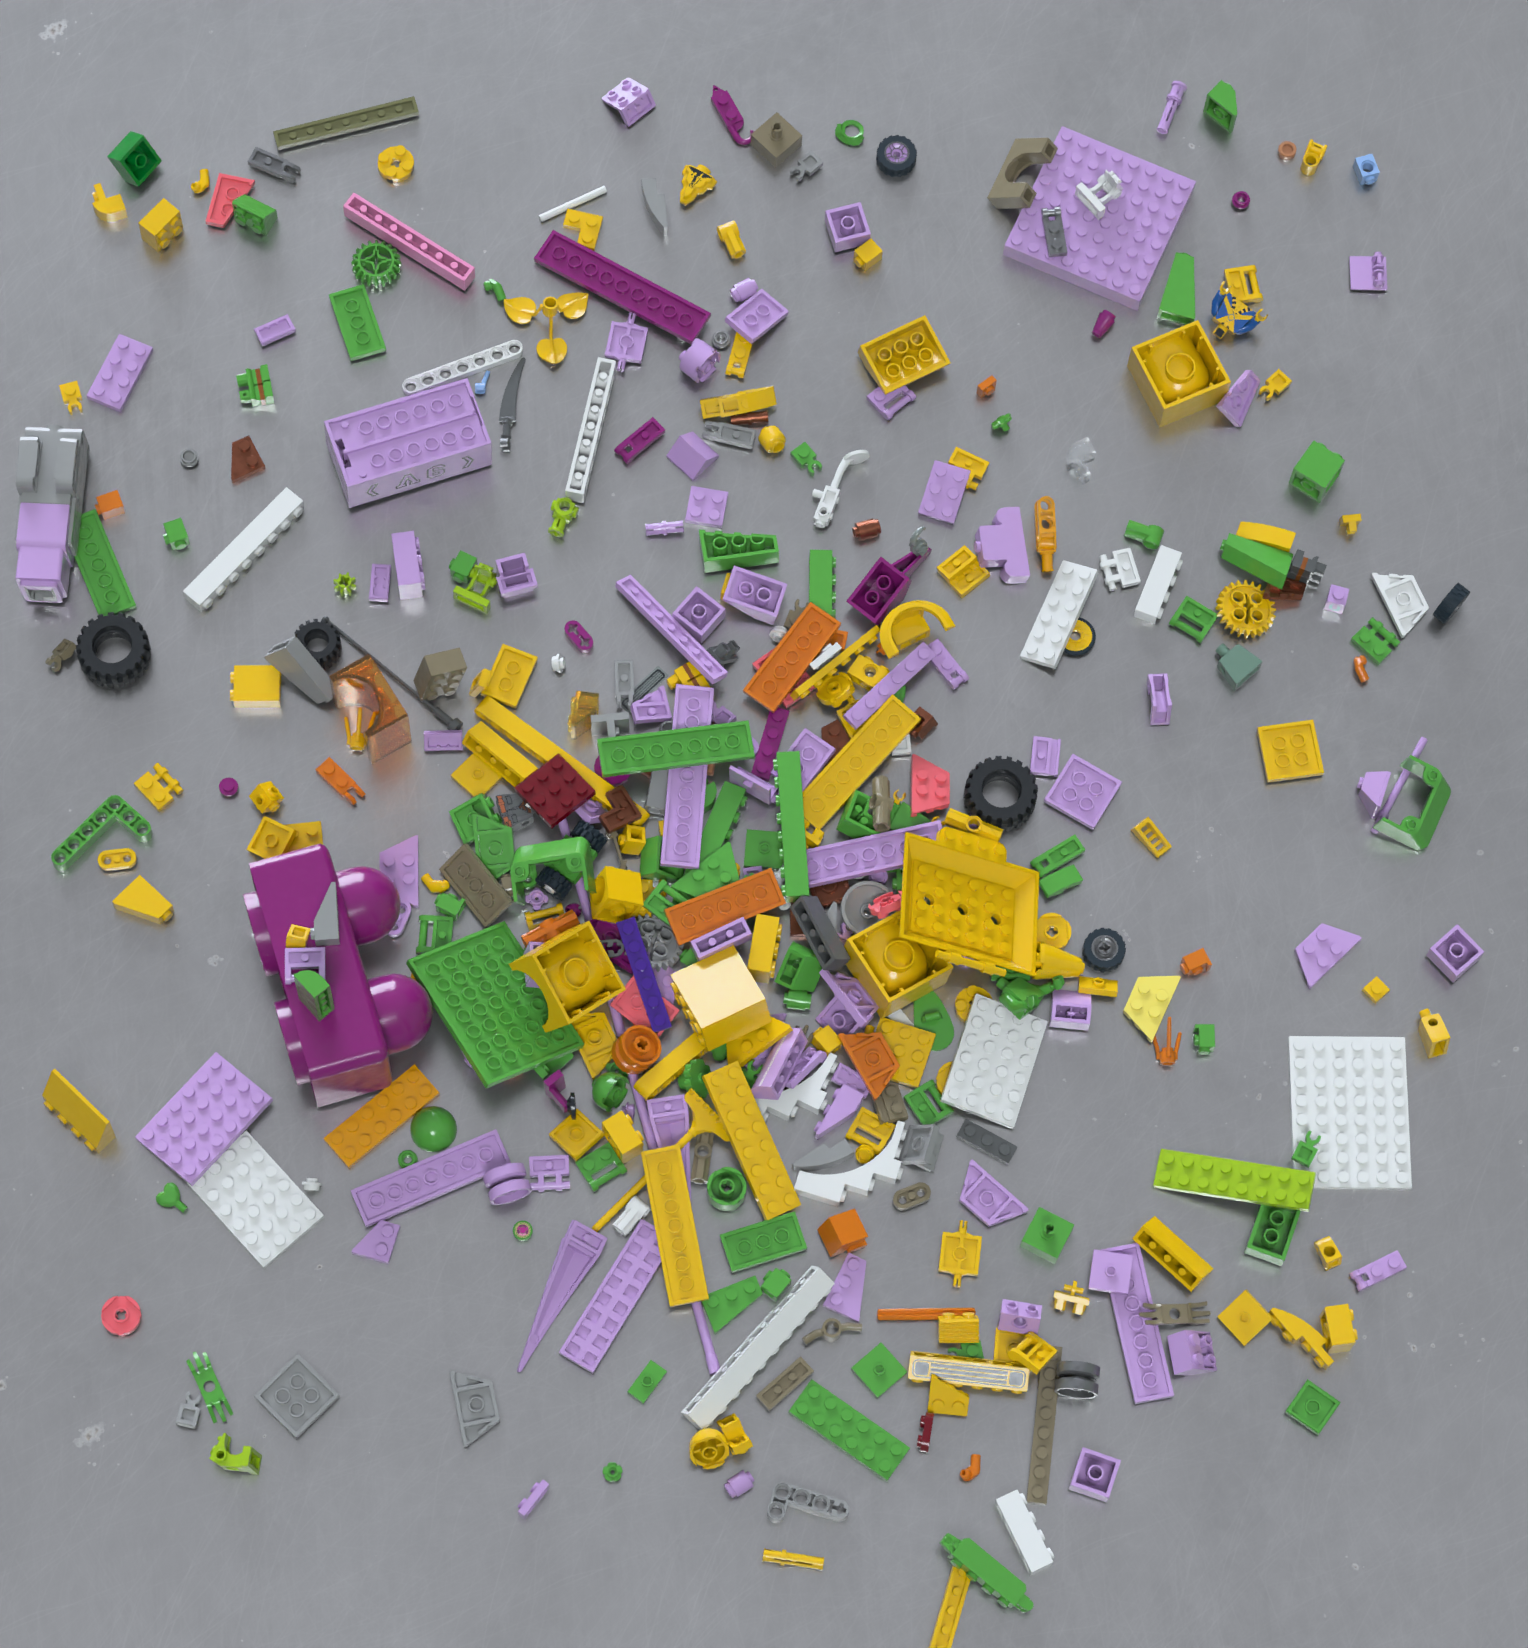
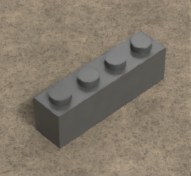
(820, 933)

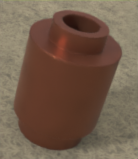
(866, 529)

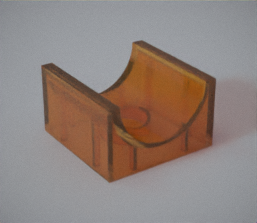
(366, 687)

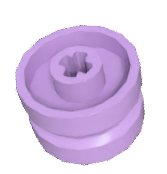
(507, 1183)

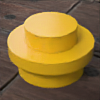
(864, 1153)

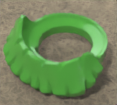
(855, 140)

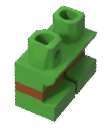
(259, 386)

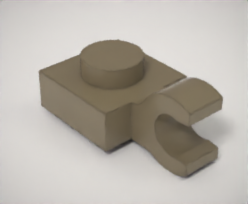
(61, 652)

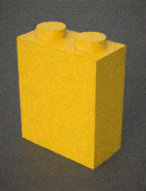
(256, 686)

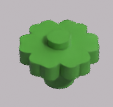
(692, 1077)

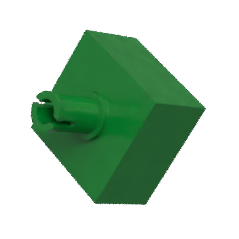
(134, 158)

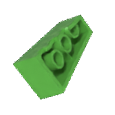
(725, 550)

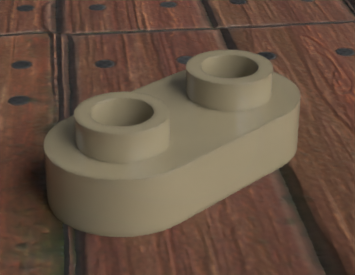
(911, 1197)

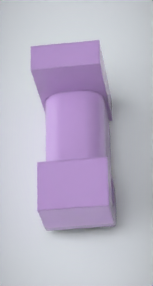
(1160, 698)

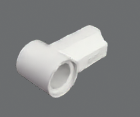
(634, 1212)

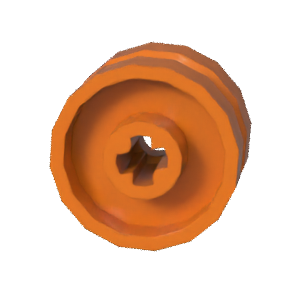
(636, 1049)

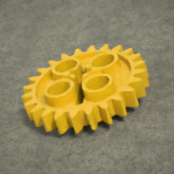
(1229, 607)

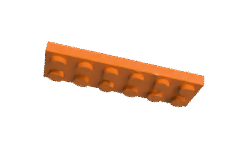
(792, 657)
(724, 905)

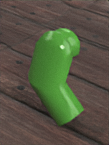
(496, 287)

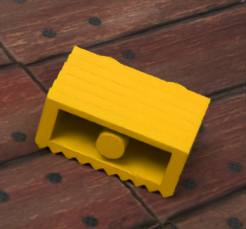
(958, 1328)

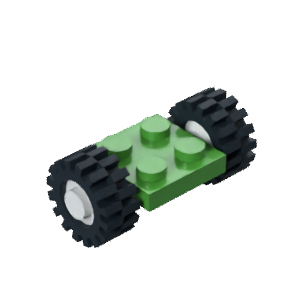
(556, 875)

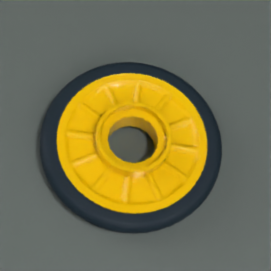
(1086, 640)

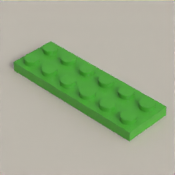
(101, 568)
(849, 1430)

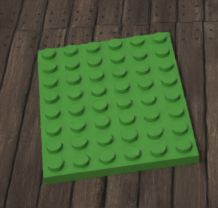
(489, 1005)

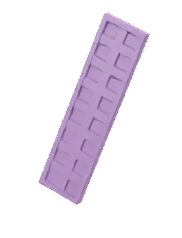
(614, 1299)

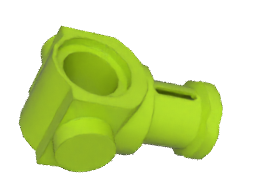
(561, 517)

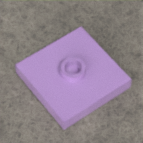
(1110, 1272)

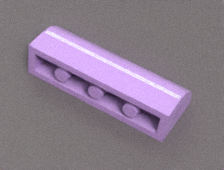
(779, 1065)

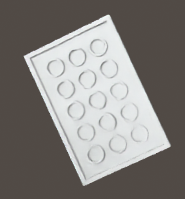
(993, 1062)
(256, 1200)

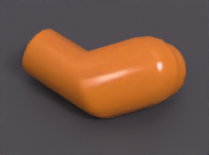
(1359, 668)
(973, 1470)

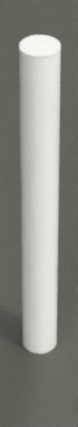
(573, 203)

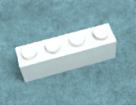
(1157, 584)
(1024, 1532)

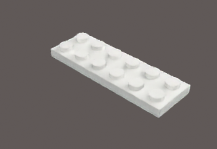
(1059, 614)

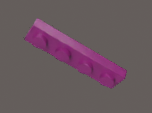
(770, 743)

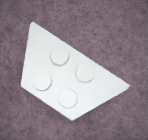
(1401, 599)

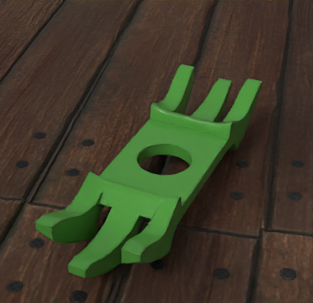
(214, 1397)

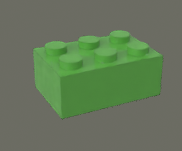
(1272, 1233)

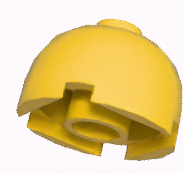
(708, 1448)

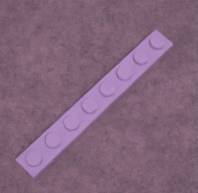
(671, 630)

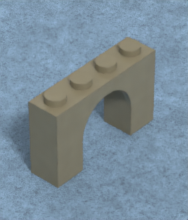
(1023, 153)

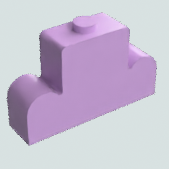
(1004, 546)

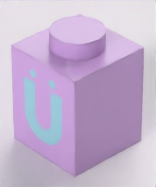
(1336, 599)

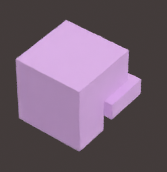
(515, 576)

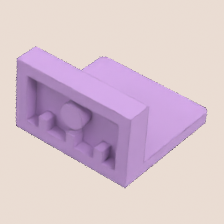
(631, 100)

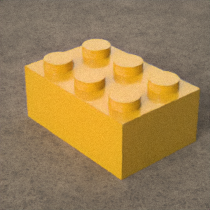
(764, 948)

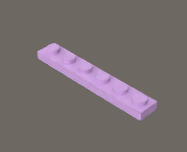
(889, 685)

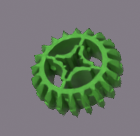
(362, 261)

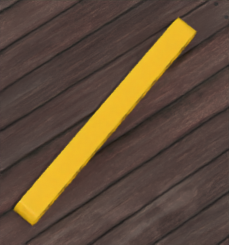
(544, 749)

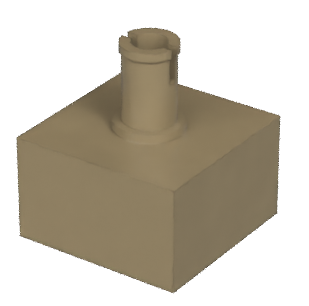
(776, 139)

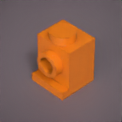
(1195, 963)

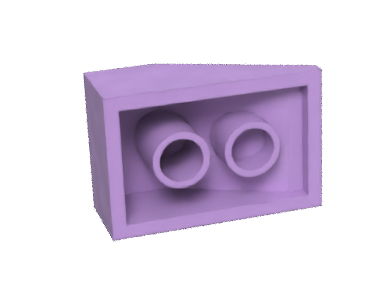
(754, 594)

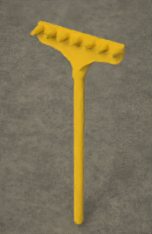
(703, 1121)

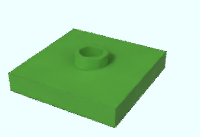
(762, 849)
(879, 1370)
(1312, 1407)

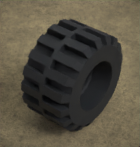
(324, 631)

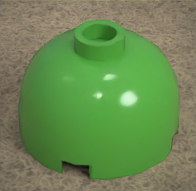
(609, 1090)

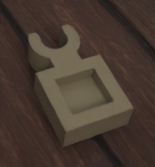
(793, 615)

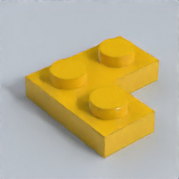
(587, 224)

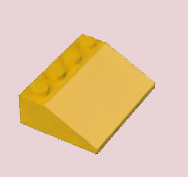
(903, 355)
(77, 1112)

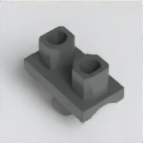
(724, 652)

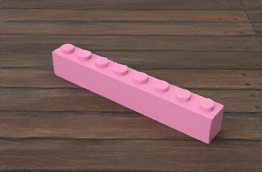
(409, 241)

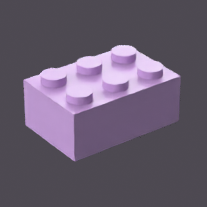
(408, 565)

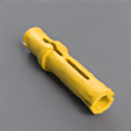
(793, 1559)

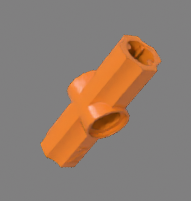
(550, 928)

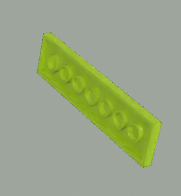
(1234, 1180)

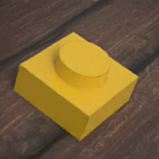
(1376, 990)

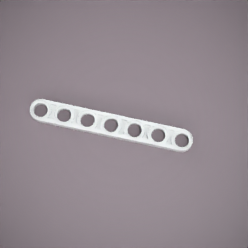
(469, 361)

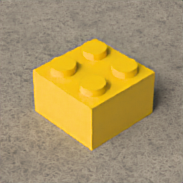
(161, 225)
(622, 1136)
(1338, 1328)

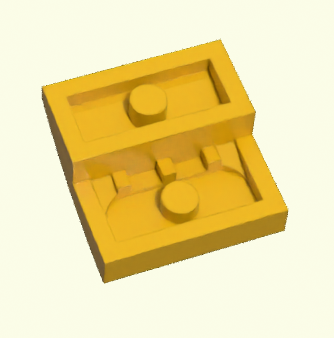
(963, 571)

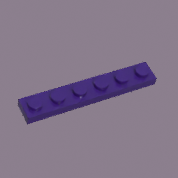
(644, 975)

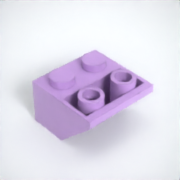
(1070, 1010)
(1191, 1352)

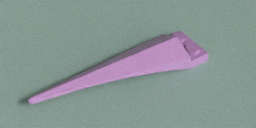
(669, 1124)
(573, 1260)

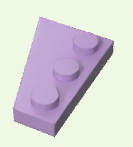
(1239, 397)
(848, 1289)

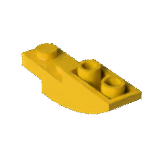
(738, 403)
(1296, 1329)

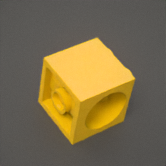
(616, 895)

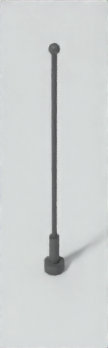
(454, 724)

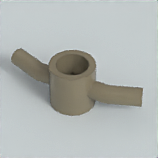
(831, 1337)

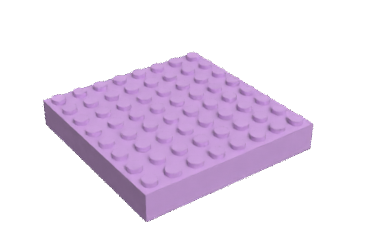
(1123, 247)

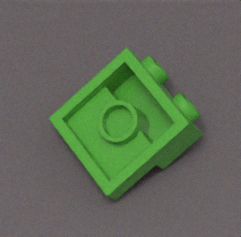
(463, 815)

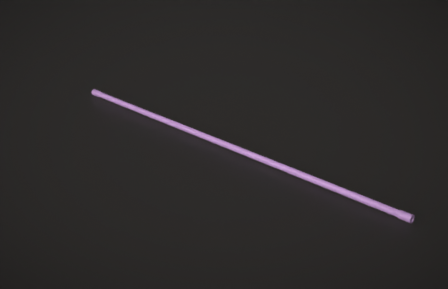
(711, 1357)

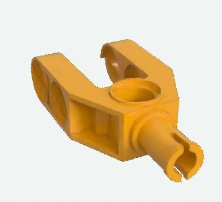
(1045, 538)

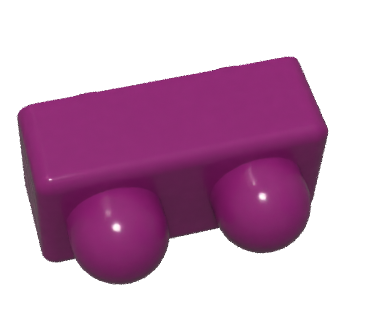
(371, 1017)

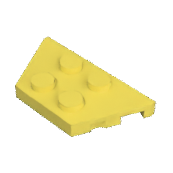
(1149, 1002)

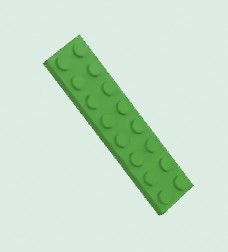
(675, 748)

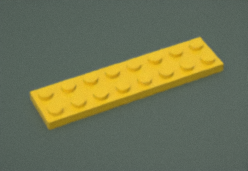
(857, 761)
(751, 1140)
(674, 1225)

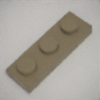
(784, 1383)

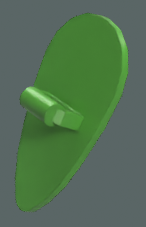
(933, 1017)

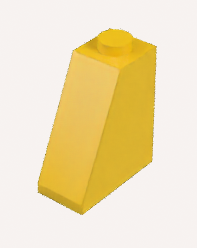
(144, 902)

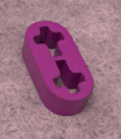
(575, 639)

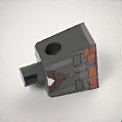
(514, 811)

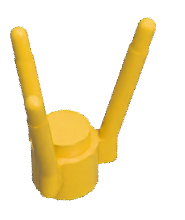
(357, 740)

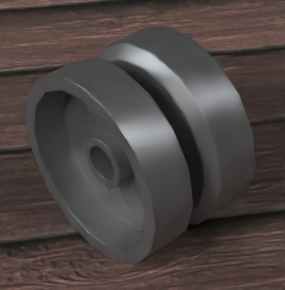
(1077, 1379)

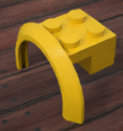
(907, 625)

